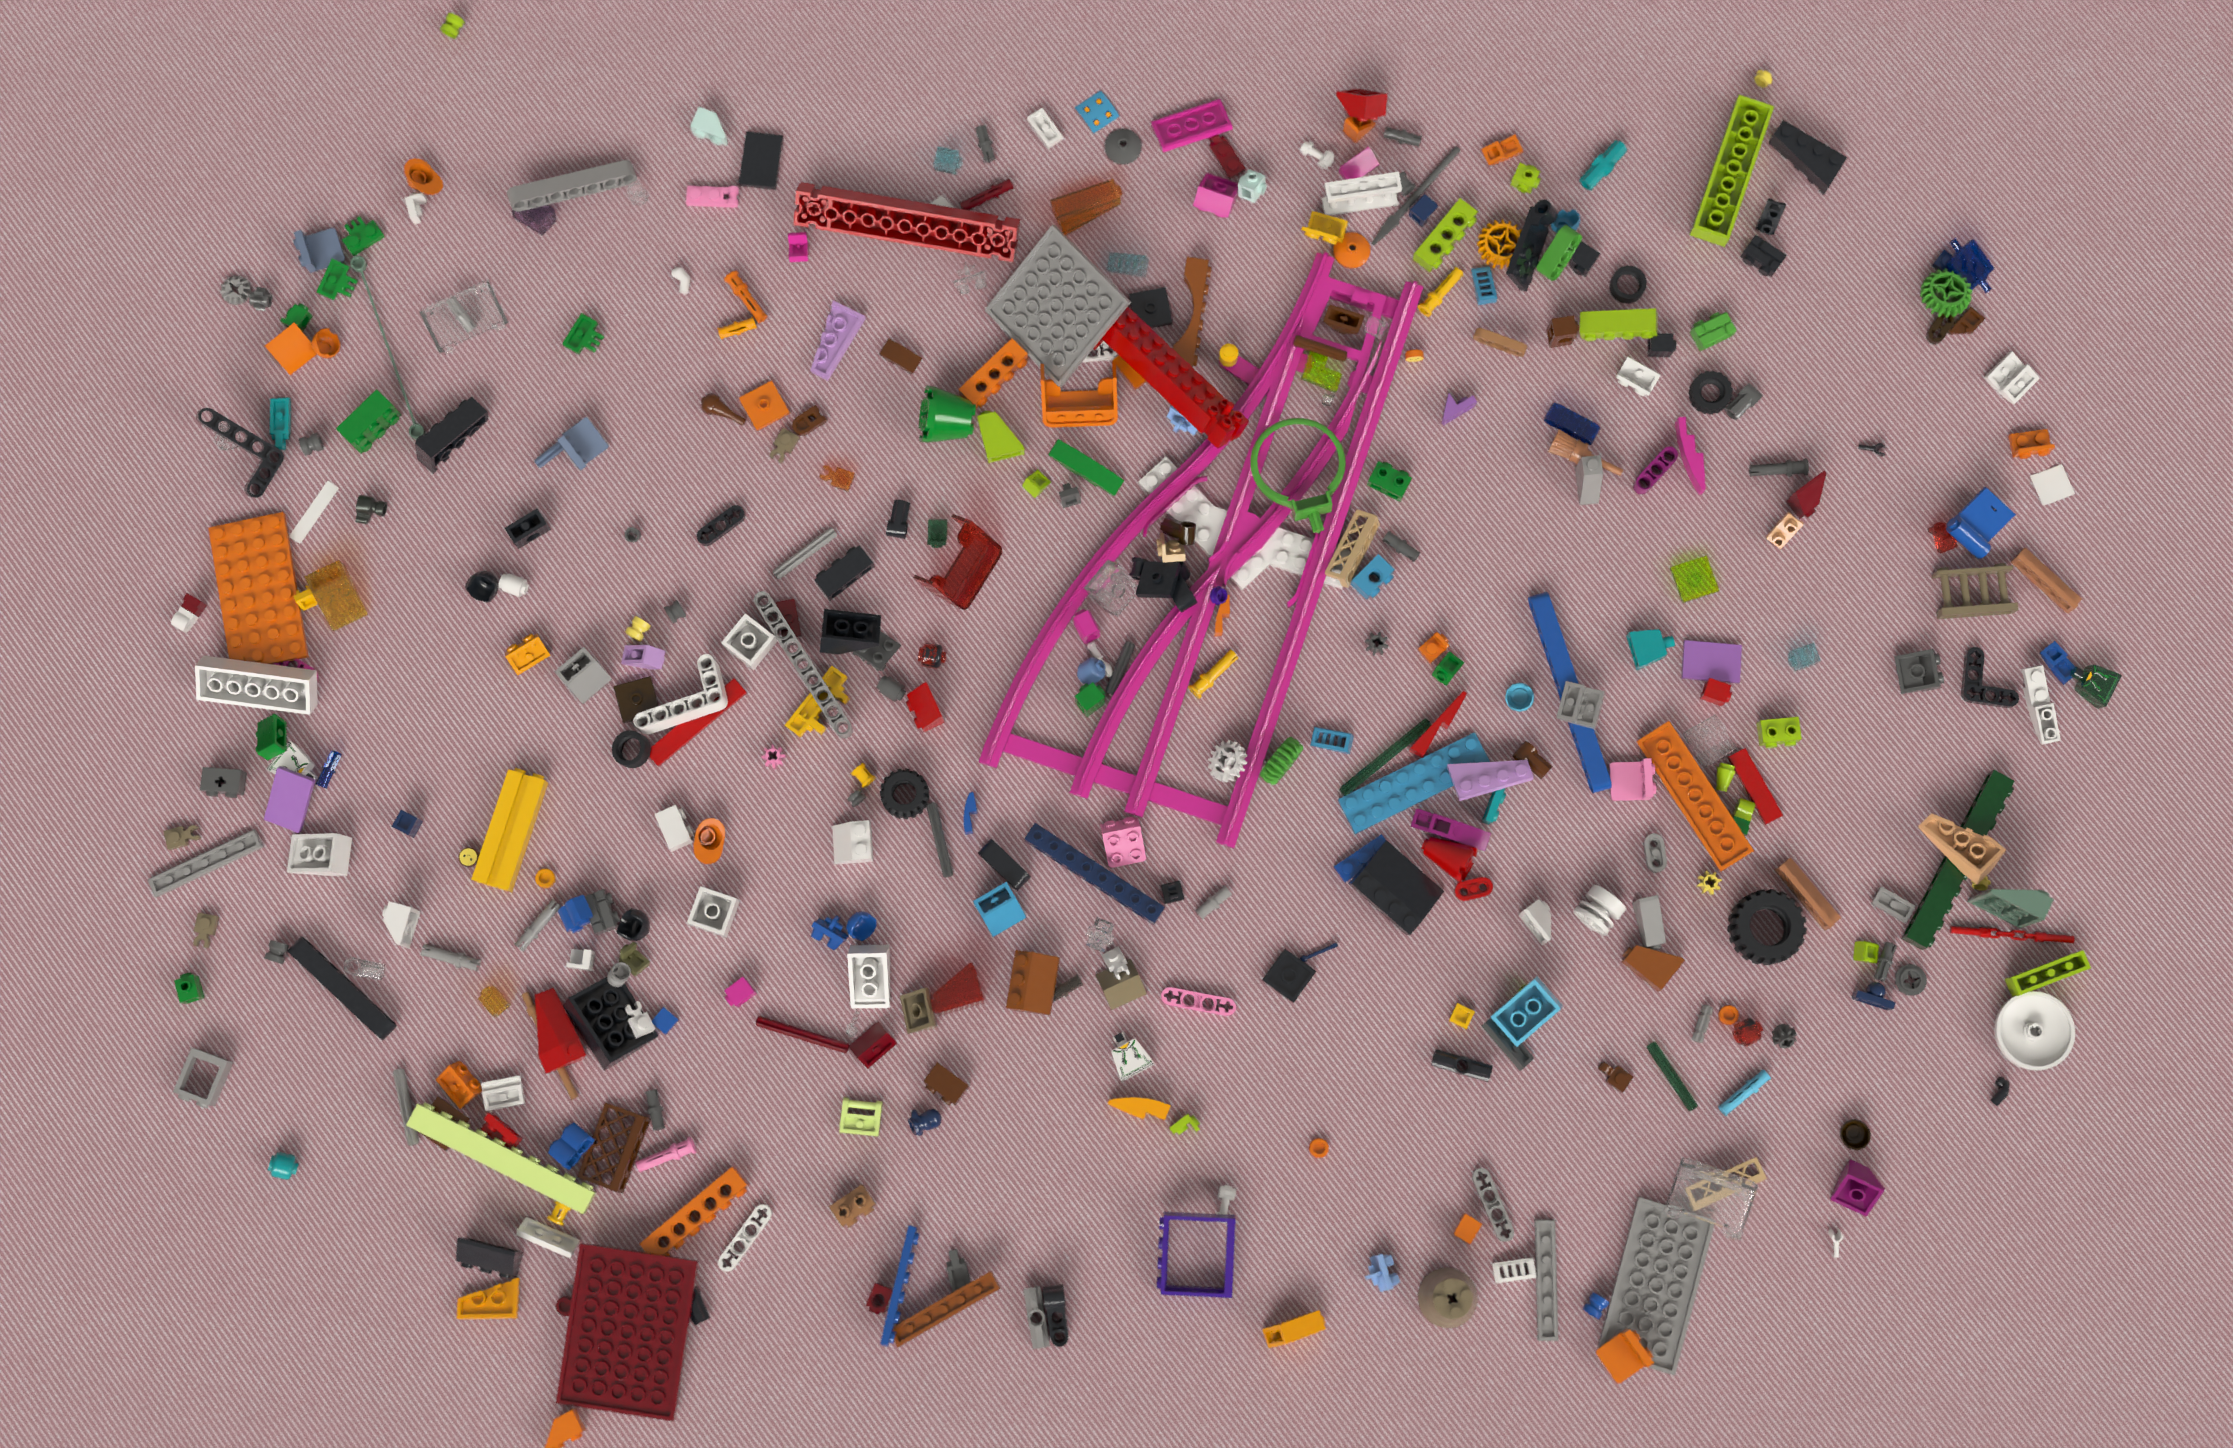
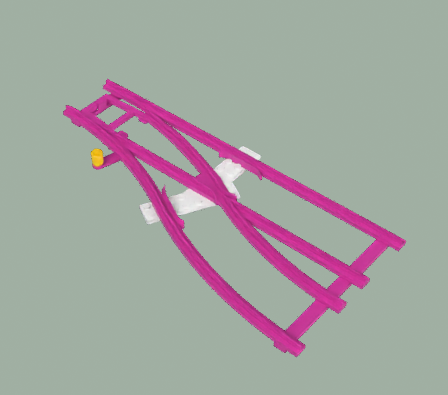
(1238, 549)

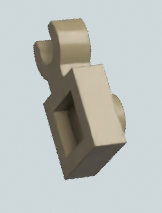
(784, 442)
(179, 838)
(205, 926)

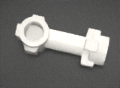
(1325, 159)
(1226, 1193)

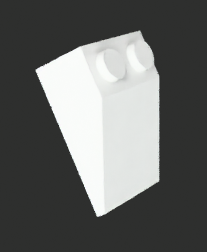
(319, 854)
(869, 976)

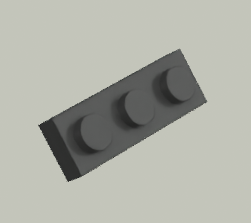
(1518, 1055)

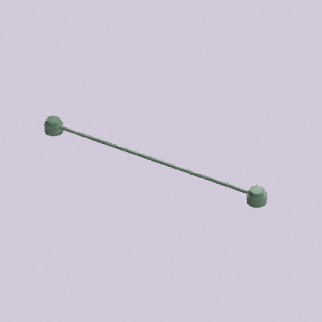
(359, 264)

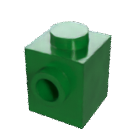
(189, 988)

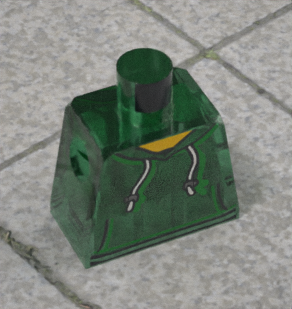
(2095, 684)

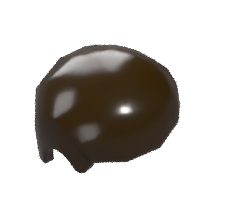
(1855, 1134)

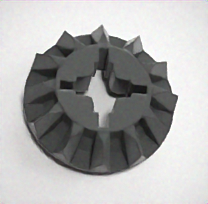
(1914, 972)

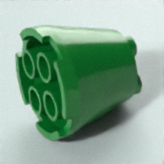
(944, 416)

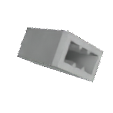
(1589, 479)
(1649, 922)

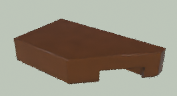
(1967, 323)

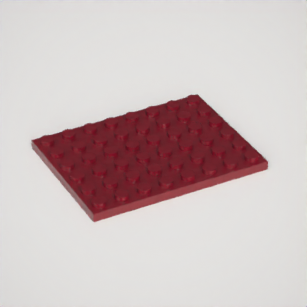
(627, 1332)

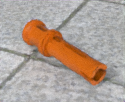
(738, 290)

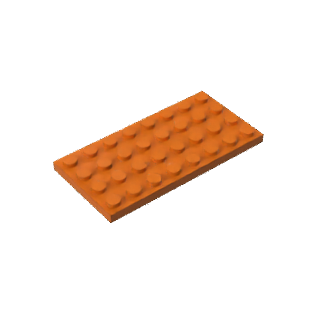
(258, 590)

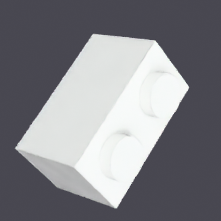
(674, 827)

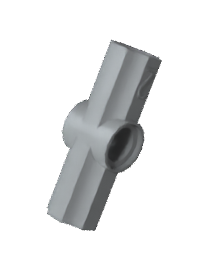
(1038, 1331)

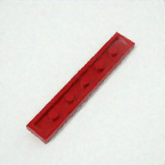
(687, 731)

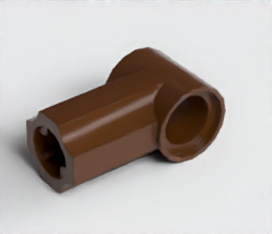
(1537, 764)

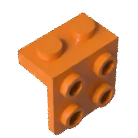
(1624, 1355)

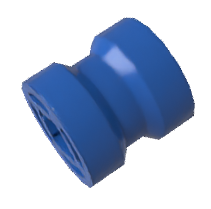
(1596, 1305)

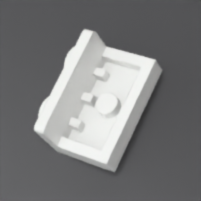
(1637, 376)

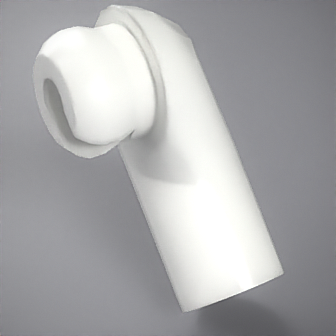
(680, 274)

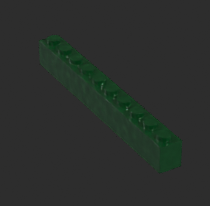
(1948, 877)

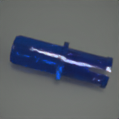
(329, 769)

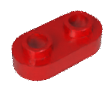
(1472, 889)

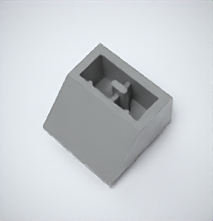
(583, 675)

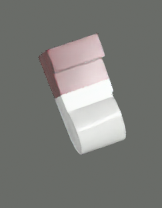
(188, 613)

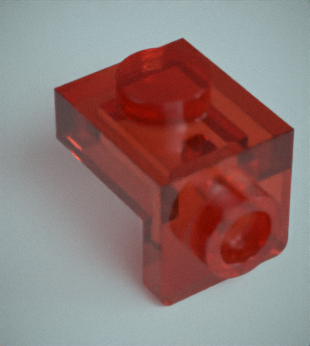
(1943, 540)

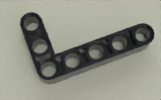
(246, 445)

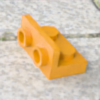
(526, 653)

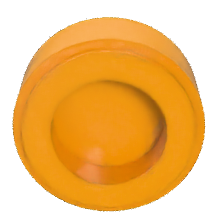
(545, 878)

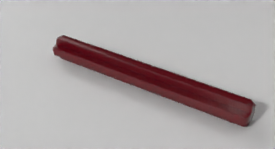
(802, 1034)

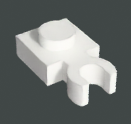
(1116, 961)
(640, 1022)

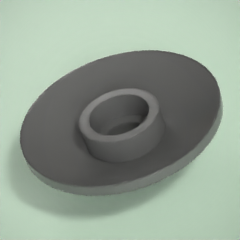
(1123, 154)

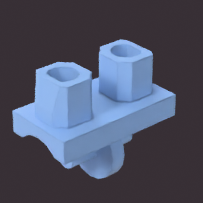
(1180, 422)
(1379, 1272)

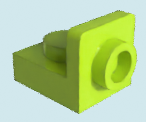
(1181, 1125)

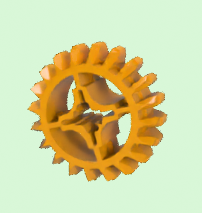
(1494, 242)

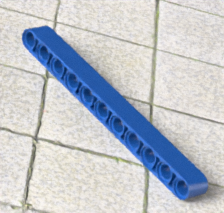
(1563, 671)

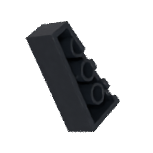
(1808, 155)
(450, 433)

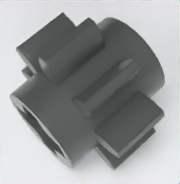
(260, 299)
(1381, 643)
(1784, 1036)

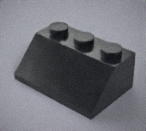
(488, 1257)

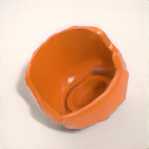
(325, 343)

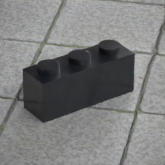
(844, 572)

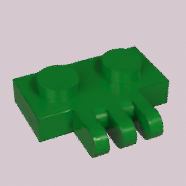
(362, 236)
(336, 281)
(582, 335)

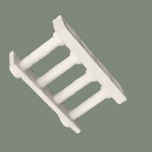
(1361, 193)

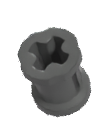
(1407, 186)

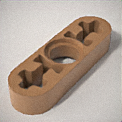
(1500, 342)

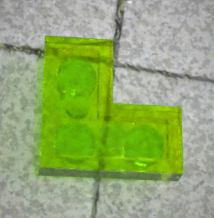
(1318, 374)

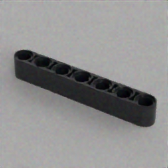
(342, 988)

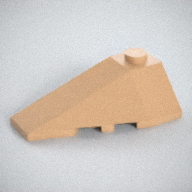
(1967, 850)

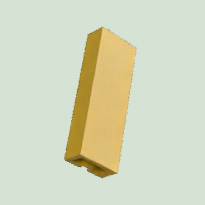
(510, 830)

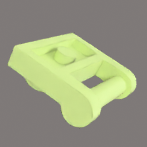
(859, 1123)

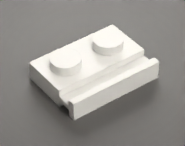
(503, 1093)

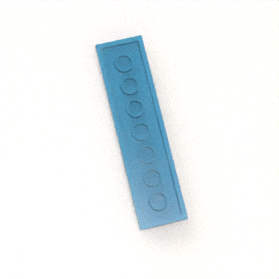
(1409, 784)

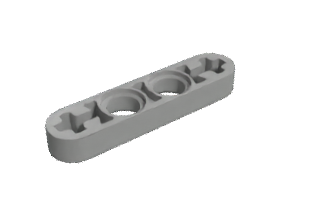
(1490, 1206)

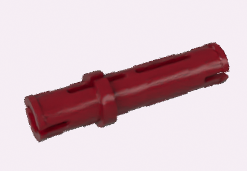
(986, 195)

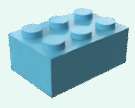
(1526, 1011)

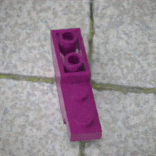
(1450, 829)

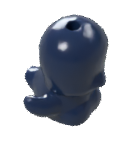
(926, 1121)

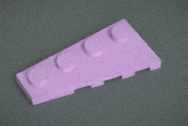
(839, 333)
(1485, 777)

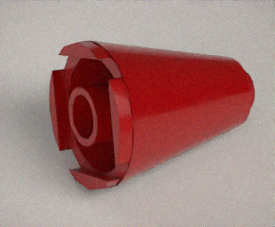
(1450, 856)

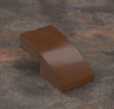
(900, 356)

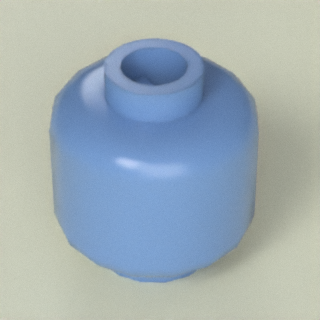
(1091, 670)

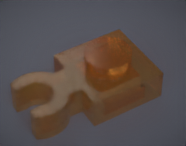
(840, 478)

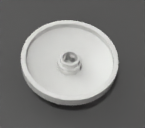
(2034, 1031)

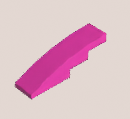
(1692, 461)

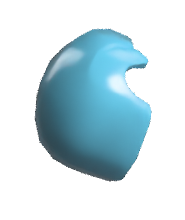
(1519, 697)

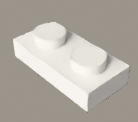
(1045, 128)

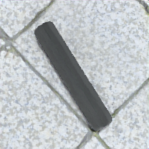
(1120, 667)

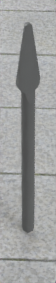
(1394, 220)

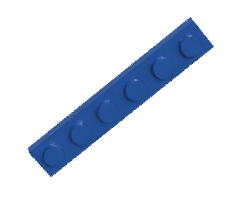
(898, 1295)

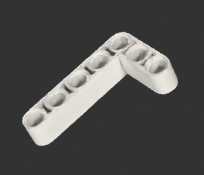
(687, 703)

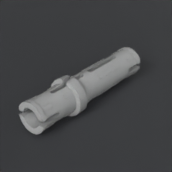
(538, 924)
(458, 960)

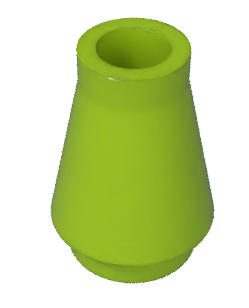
(1724, 776)

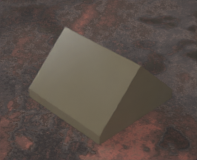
(1123, 990)
(918, 1011)

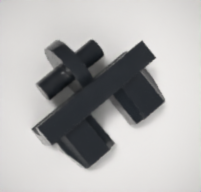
(1770, 217)

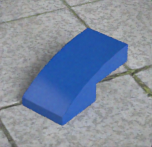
(2058, 662)
(970, 808)

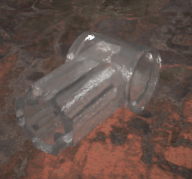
(366, 968)

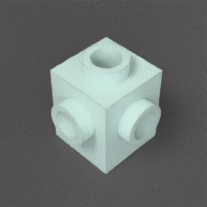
(1251, 186)

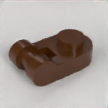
(803, 426)

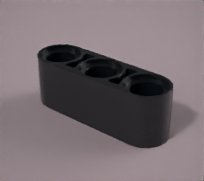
(1004, 864)

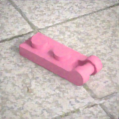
(712, 196)

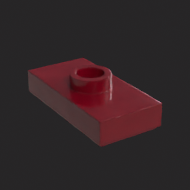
(790, 614)

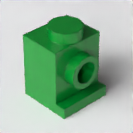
(299, 315)

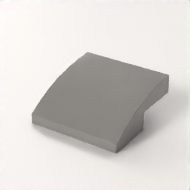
(1580, 705)

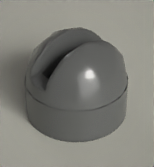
(630, 538)

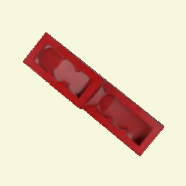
(1445, 719)

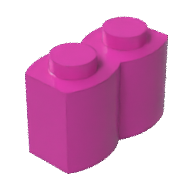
(1086, 626)

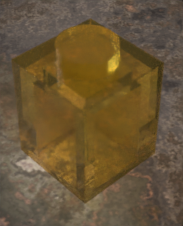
(493, 1001)

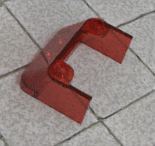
(969, 569)

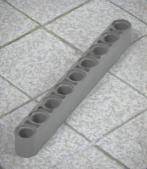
(799, 656)

